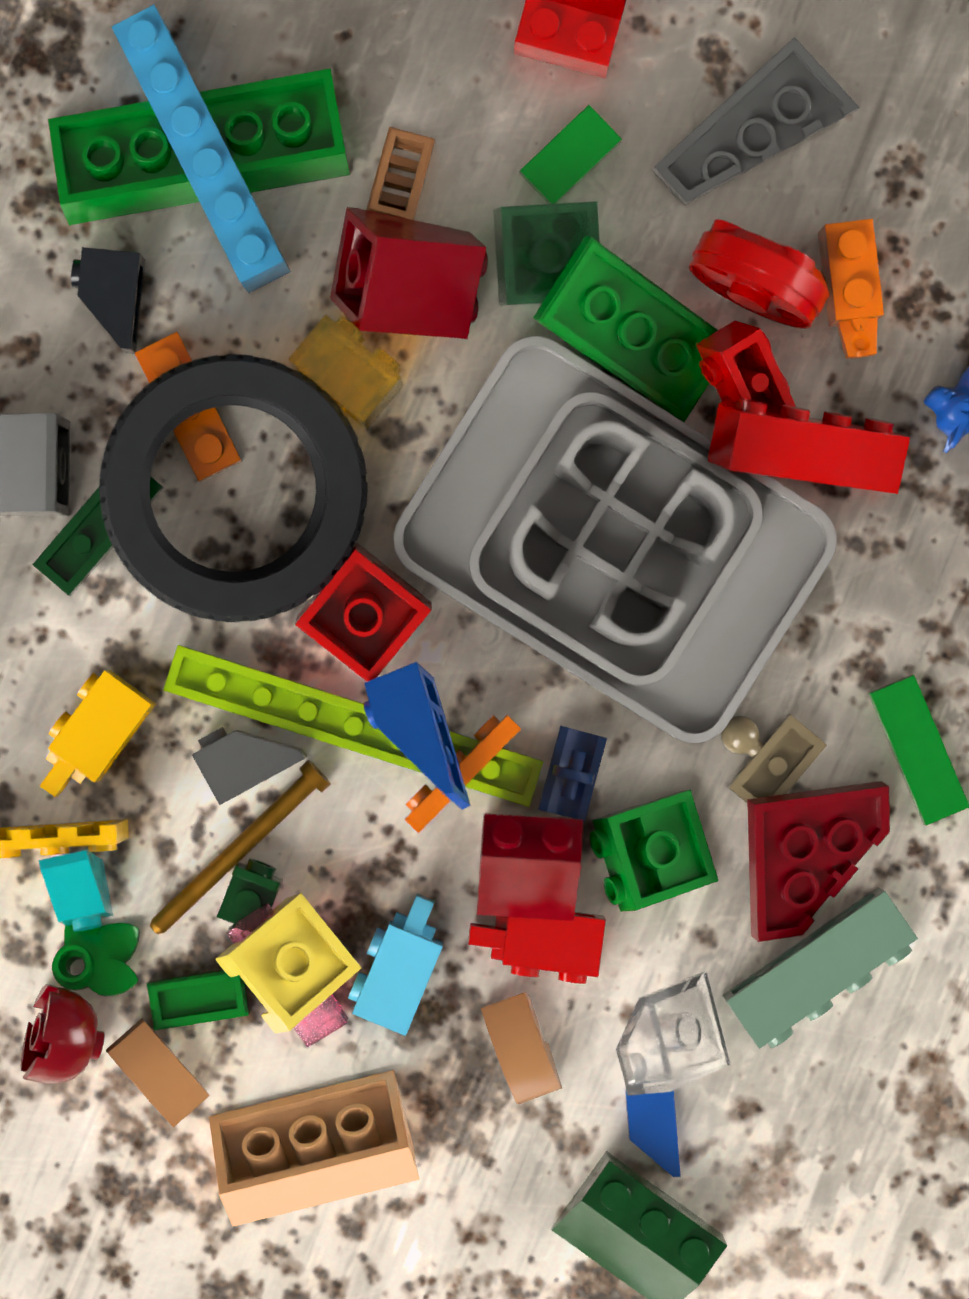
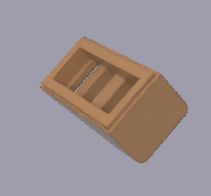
(391, 203)

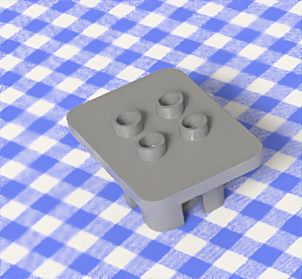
(614, 540)

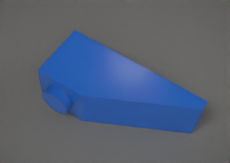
(413, 719)

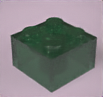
(537, 245)

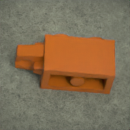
(853, 284)

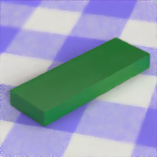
(919, 750)

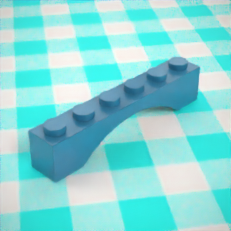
(200, 149)

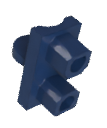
(572, 773)

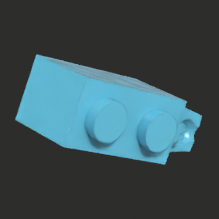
(400, 969)

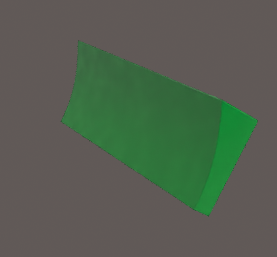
(124, 165)

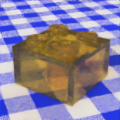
(349, 372)

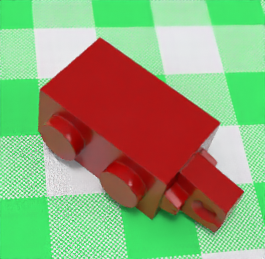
(545, 944)

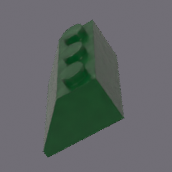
(639, 1232)

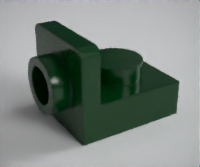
(249, 890)

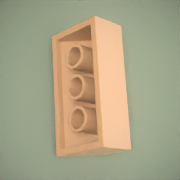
(312, 1148)

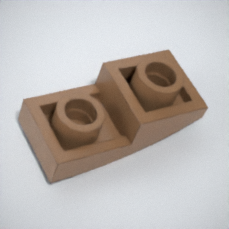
(521, 1048)
(157, 1072)

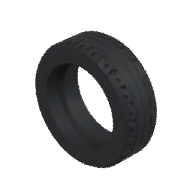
(336, 466)

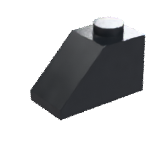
(112, 290)

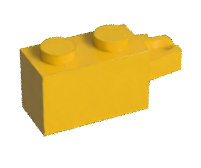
(95, 732)

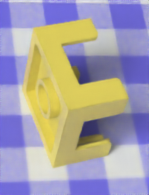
(290, 963)

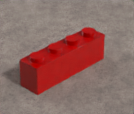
(808, 448)

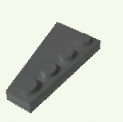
(764, 117)

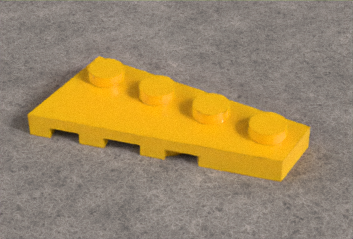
(57, 838)

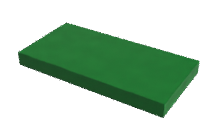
(628, 327)

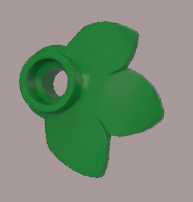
(104, 956)

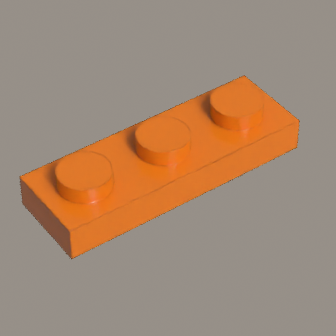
(201, 435)
(491, 739)

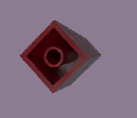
(407, 275)
(529, 866)

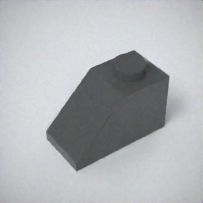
(241, 761)

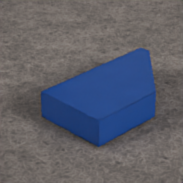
(654, 1128)

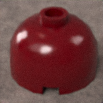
(61, 1037)

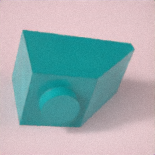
(77, 889)

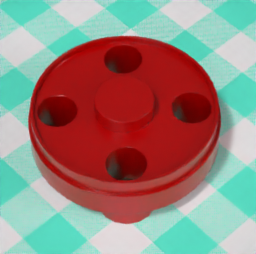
(760, 275)

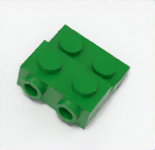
(653, 851)

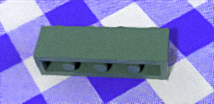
(820, 968)

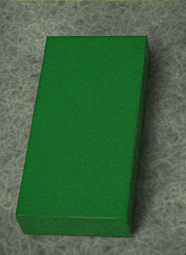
(570, 155)
(197, 999)

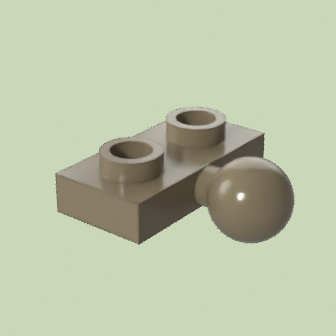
(774, 763)

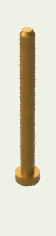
(240, 847)

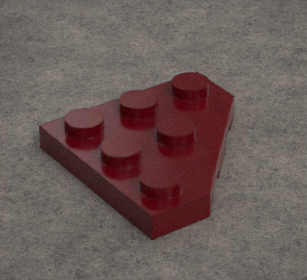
(808, 850)

